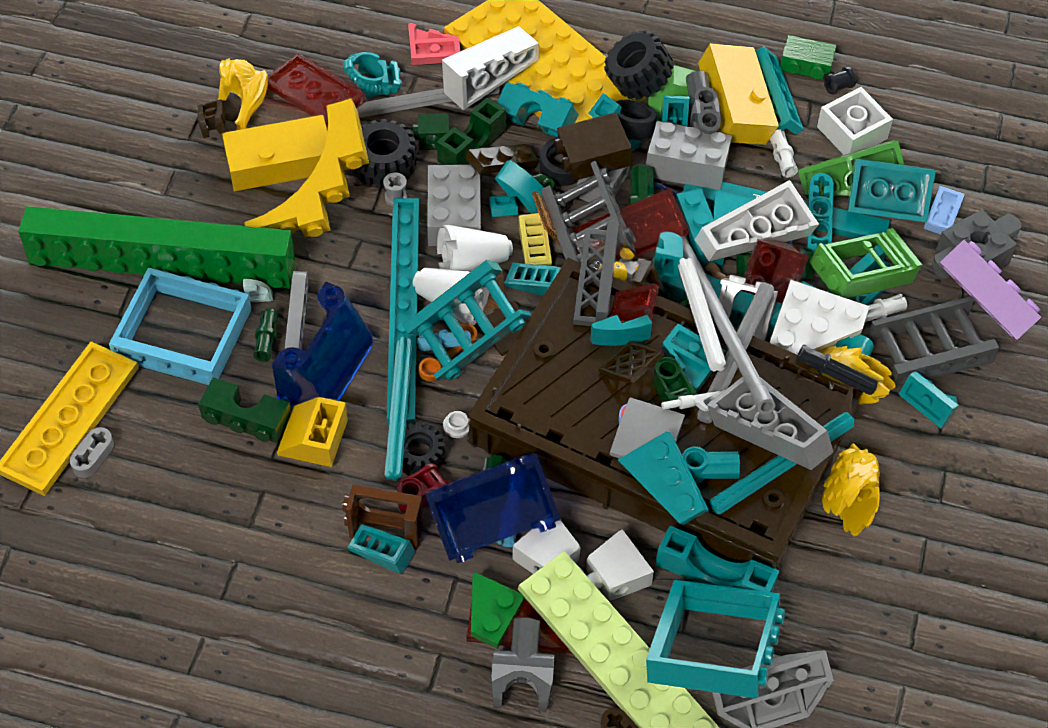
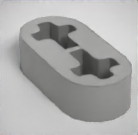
(94, 453)

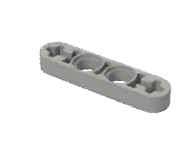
(297, 310)

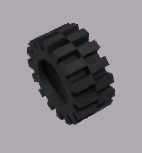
(422, 436)

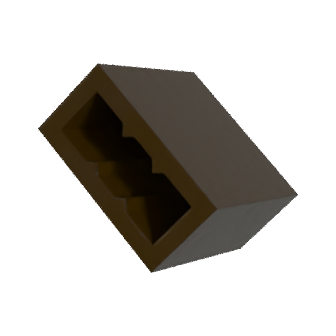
(593, 140)

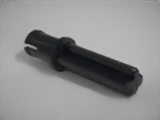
(837, 370)

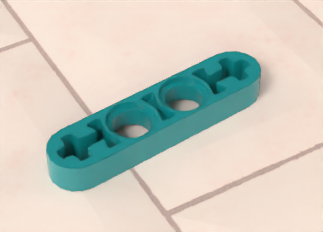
(824, 220)

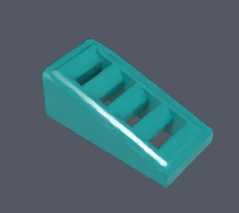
(535, 271)
(398, 555)

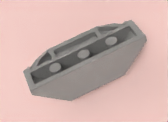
(791, 692)

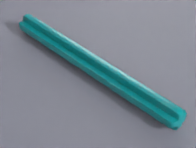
(398, 410)
(771, 470)

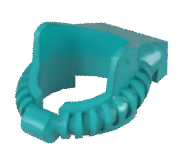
(386, 79)

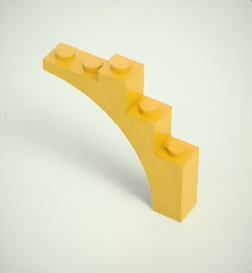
(328, 181)

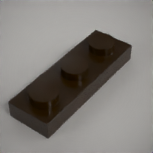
(493, 158)

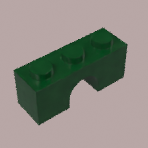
(485, 125)
(264, 421)

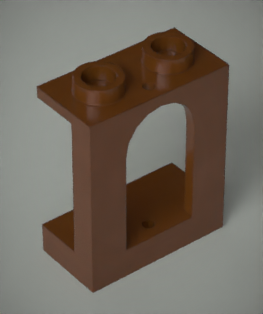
(410, 521)

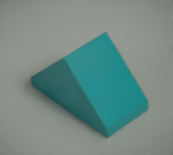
(675, 110)

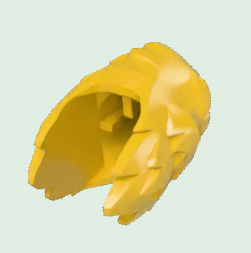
(865, 365)
(853, 489)

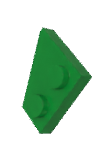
(492, 610)

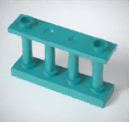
(443, 309)

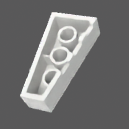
(487, 66)
(772, 216)

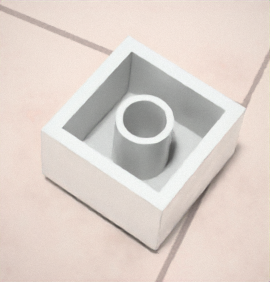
(854, 122)

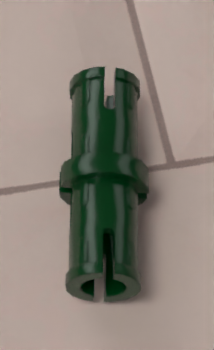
(265, 335)

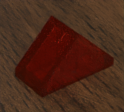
(635, 303)

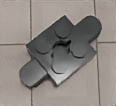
(991, 236)

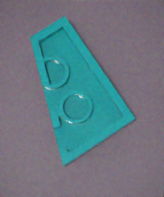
(666, 477)

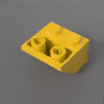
(314, 431)

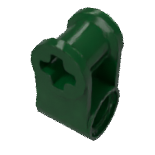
(674, 386)

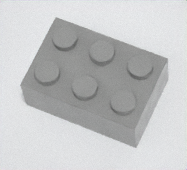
(688, 155)
(452, 198)

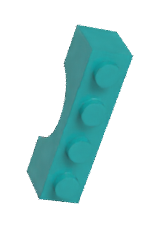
(688, 558)

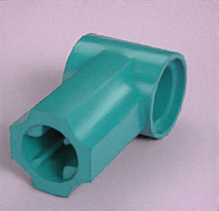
(712, 464)

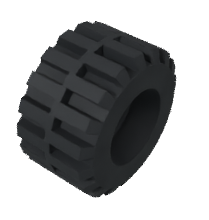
(638, 65)
(388, 138)

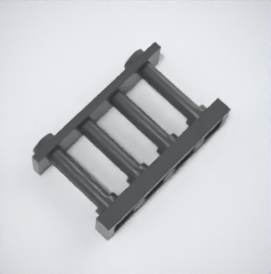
(564, 221)
(930, 364)

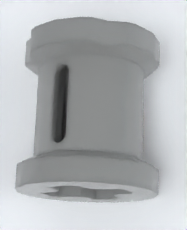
(395, 187)

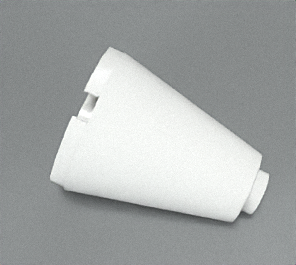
(467, 248)
(433, 282)

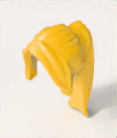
(247, 83)

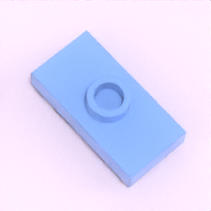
(944, 210)

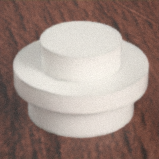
(456, 424)

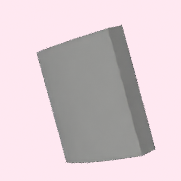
(643, 423)

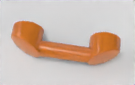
(430, 365)

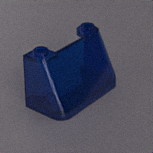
(330, 358)
(492, 506)

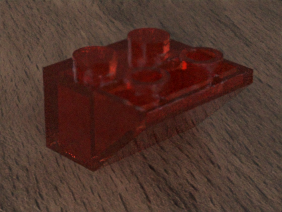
(775, 265)

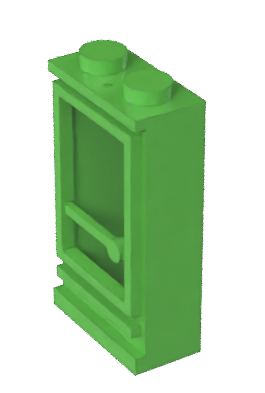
(842, 283)

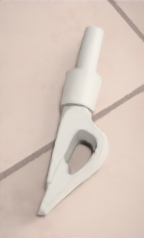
(691, 400)

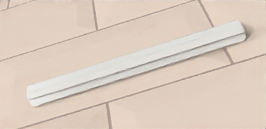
(701, 315)

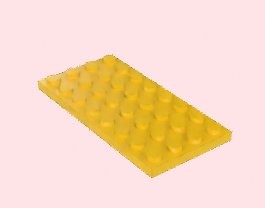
(566, 62)

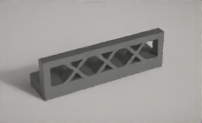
(606, 273)

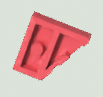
(431, 46)

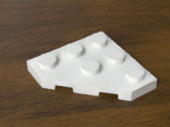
(816, 319)

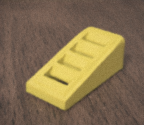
(532, 225)

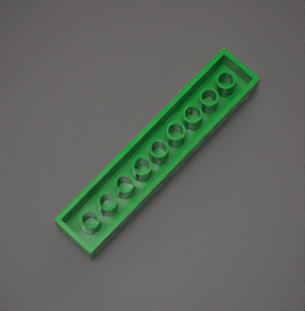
(140, 243)

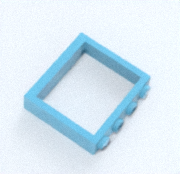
(173, 362)

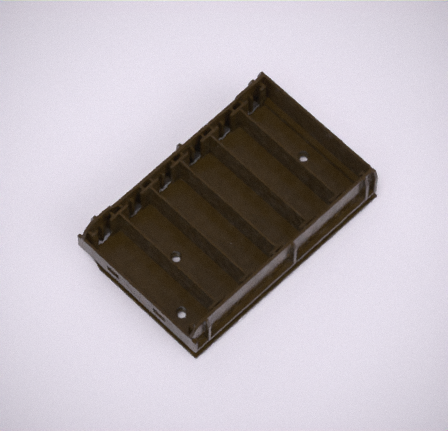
(571, 398)

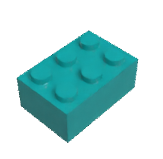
(890, 190)

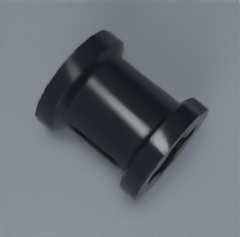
(839, 80)

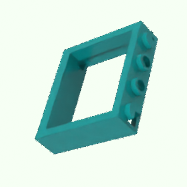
(722, 601)

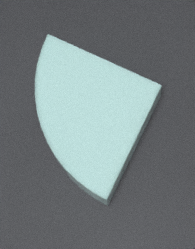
(257, 290)

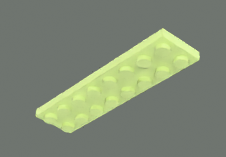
(608, 647)

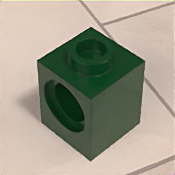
(430, 130)

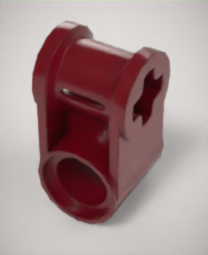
(420, 482)

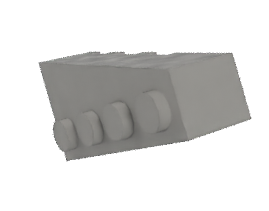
(783, 431)

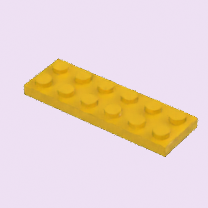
(66, 418)

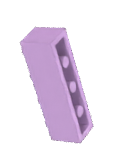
(990, 290)

